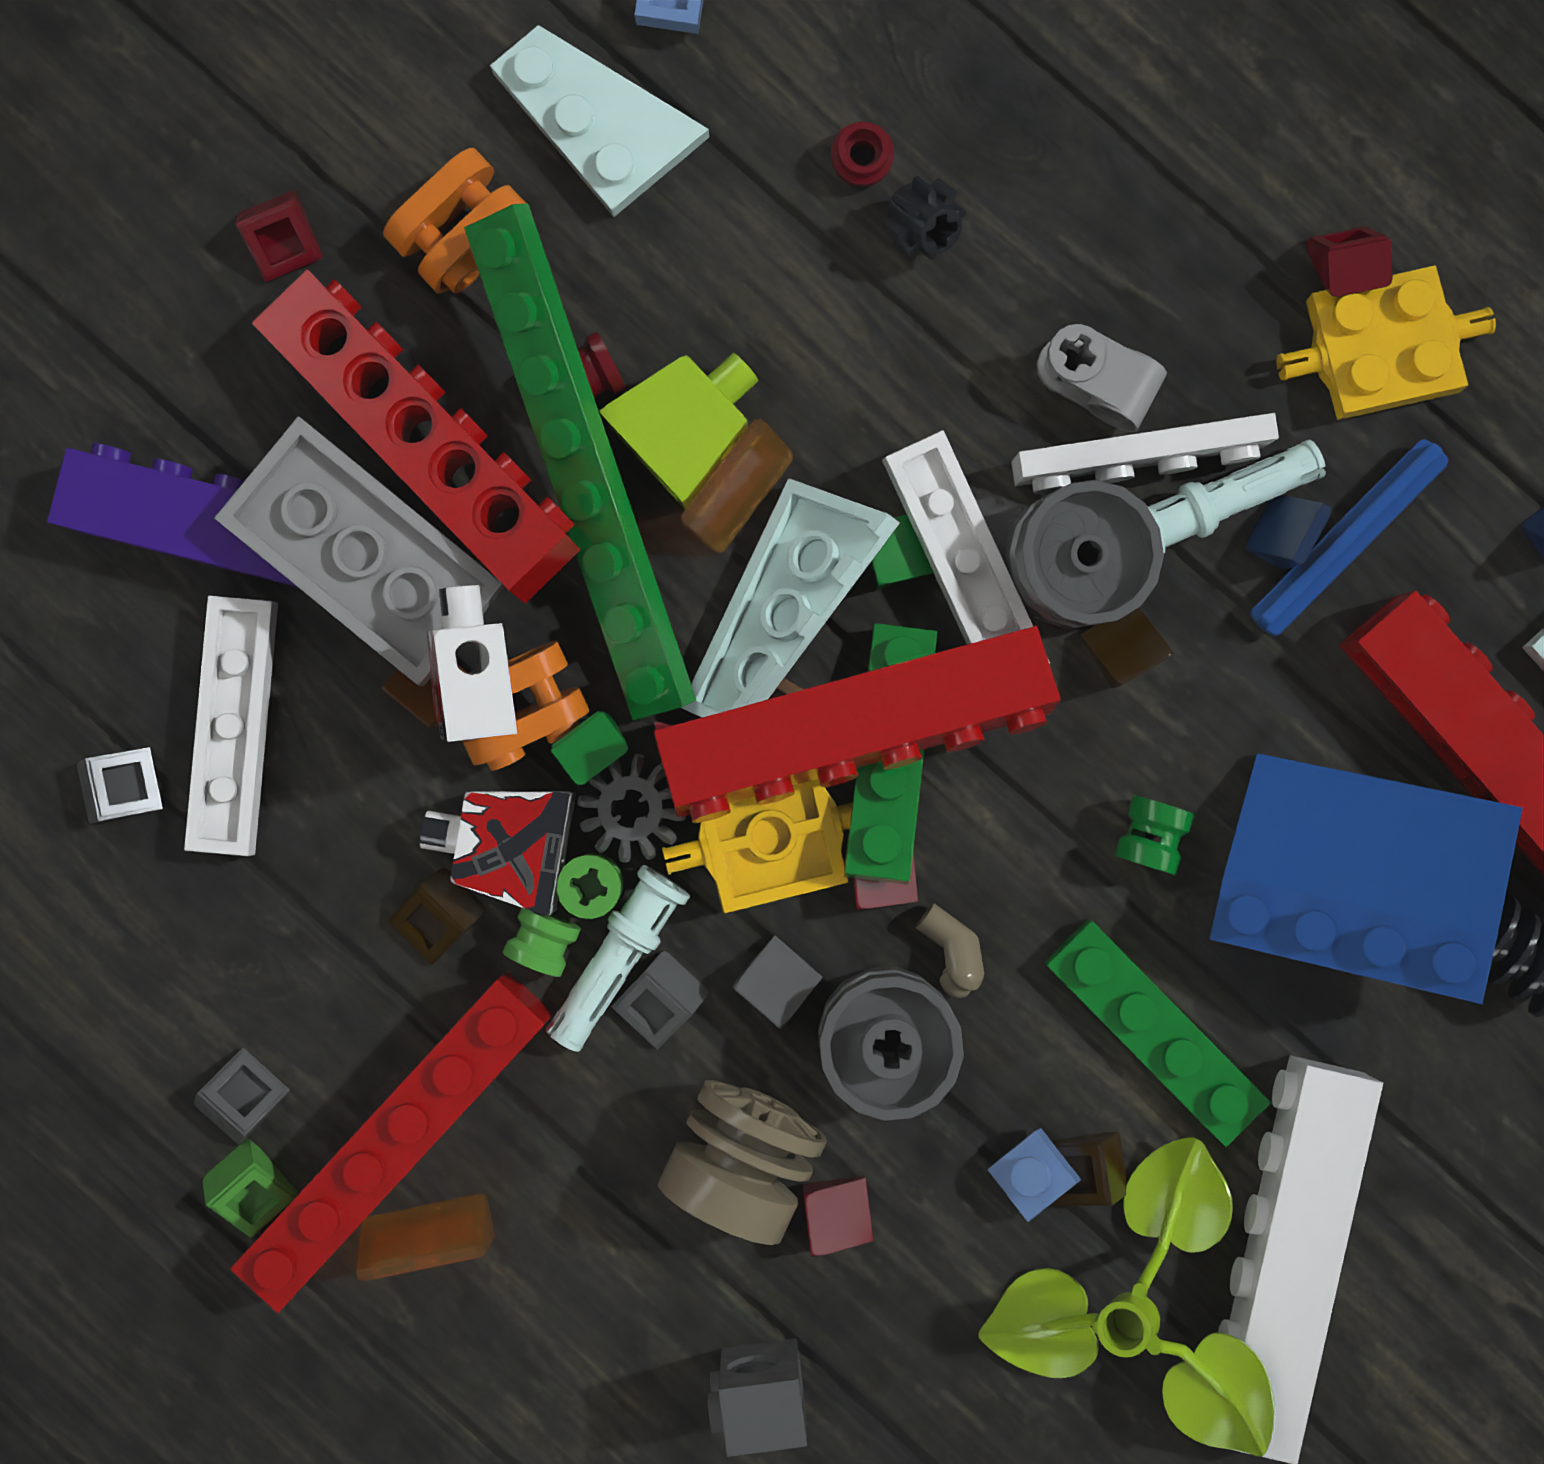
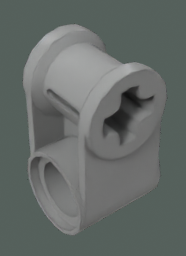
(1109, 378)

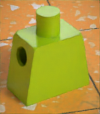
(683, 422)

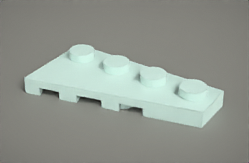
(788, 591)

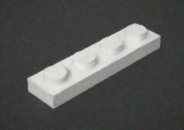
(1170, 449)
(956, 539)
(231, 726)

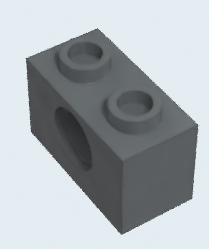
(758, 1398)

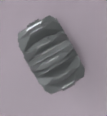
(643, 825)

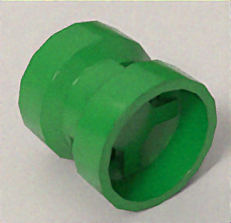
(1157, 820)

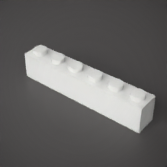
(1301, 1232)

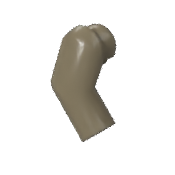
(961, 950)

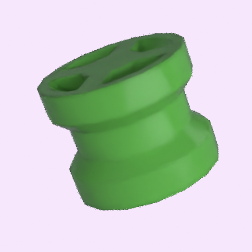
(604, 877)
(541, 942)

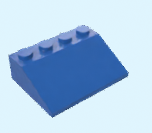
(1368, 876)

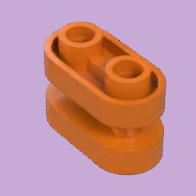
(436, 204)
(550, 716)

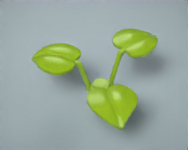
(1044, 1326)

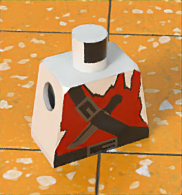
(473, 702)
(506, 844)

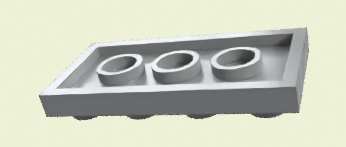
(352, 546)

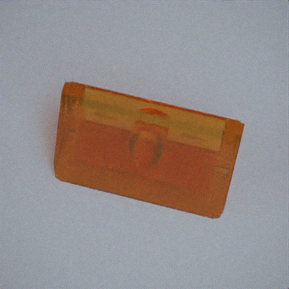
(737, 487)
(424, 1237)

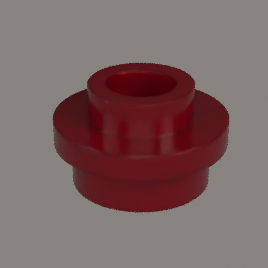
(867, 136)

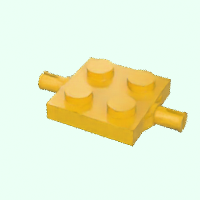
(1387, 344)
(770, 848)

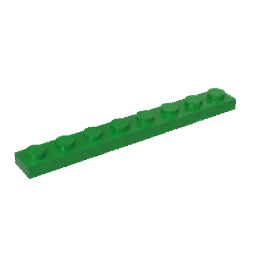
(579, 460)

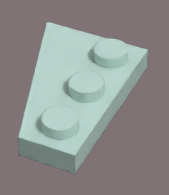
(595, 118)

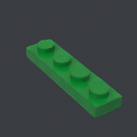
(883, 799)
(1157, 1032)

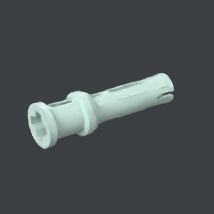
(1201, 507)
(631, 933)

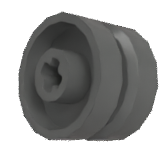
(1089, 520)
(895, 1080)

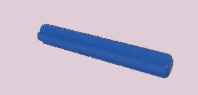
(1349, 537)

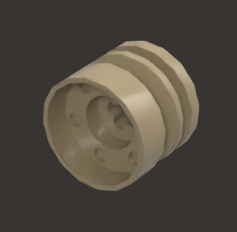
(736, 1174)

